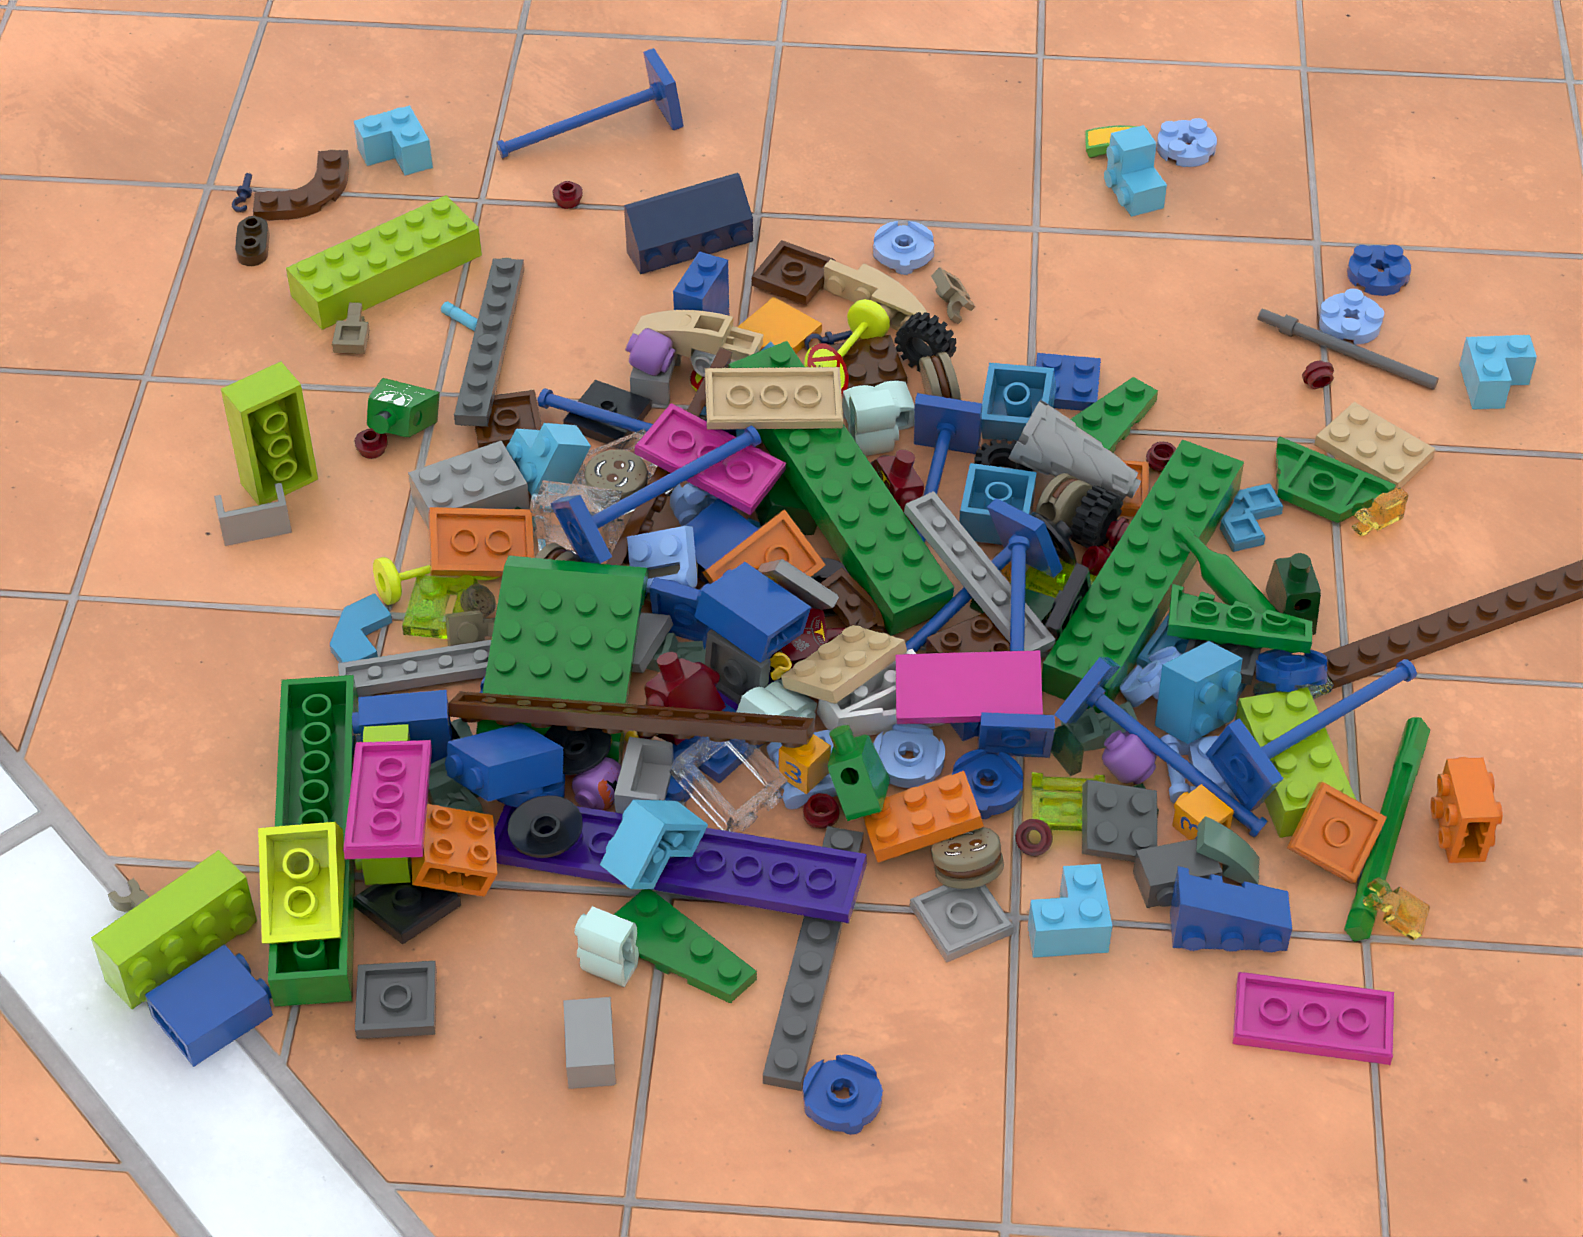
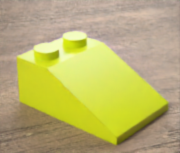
(301, 882)

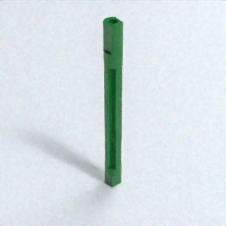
(1405, 769)

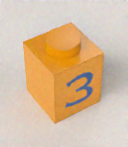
(805, 764)
(1194, 806)

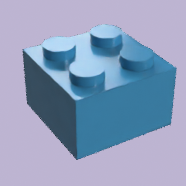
(1012, 397)
(983, 486)
(1198, 692)

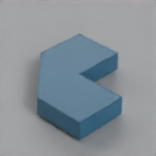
(1240, 522)
(356, 622)

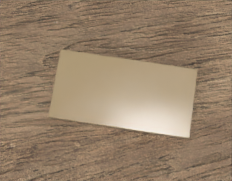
(773, 398)

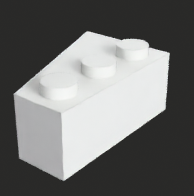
(868, 707)

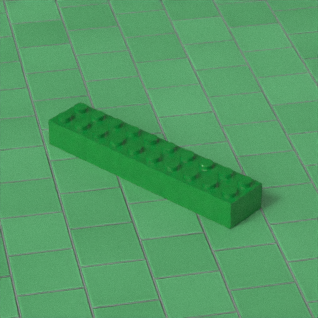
(856, 513)
(1138, 577)
(312, 788)

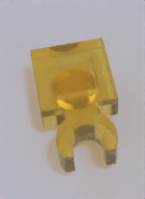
(1384, 511)
(1401, 908)

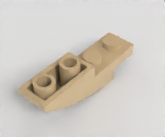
(874, 286)
(701, 331)

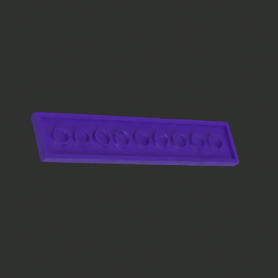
(723, 868)

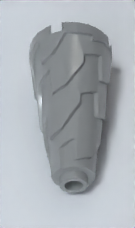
(1057, 446)

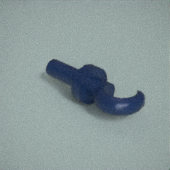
(243, 193)
(829, 339)

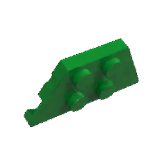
(1324, 483)

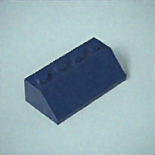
(687, 222)

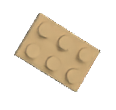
(1374, 445)
(843, 664)

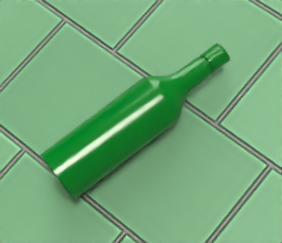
(1224, 575)

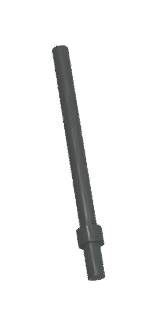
(1290, 325)

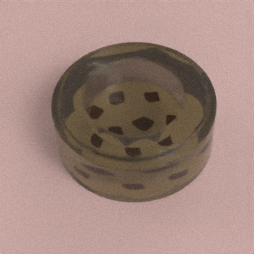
(478, 598)

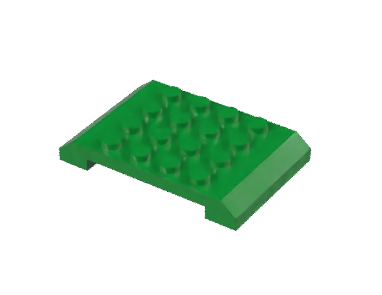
(565, 633)

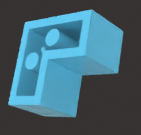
(394, 136)
(1132, 171)
(1495, 364)
(548, 453)
(648, 838)
(1077, 920)

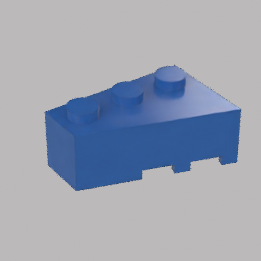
(1227, 915)

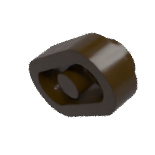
(252, 241)

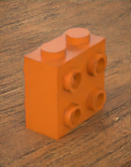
(1466, 810)
(456, 852)

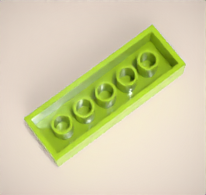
(384, 261)

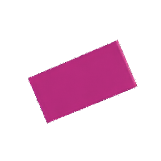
(683, 437)
(965, 684)
(388, 800)
(1314, 1018)

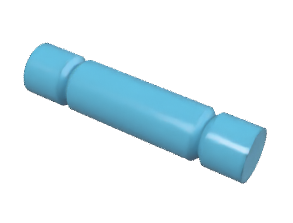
(459, 315)

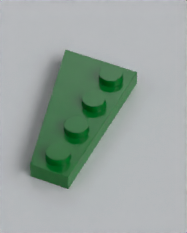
(1116, 412)
(1236, 624)
(685, 948)

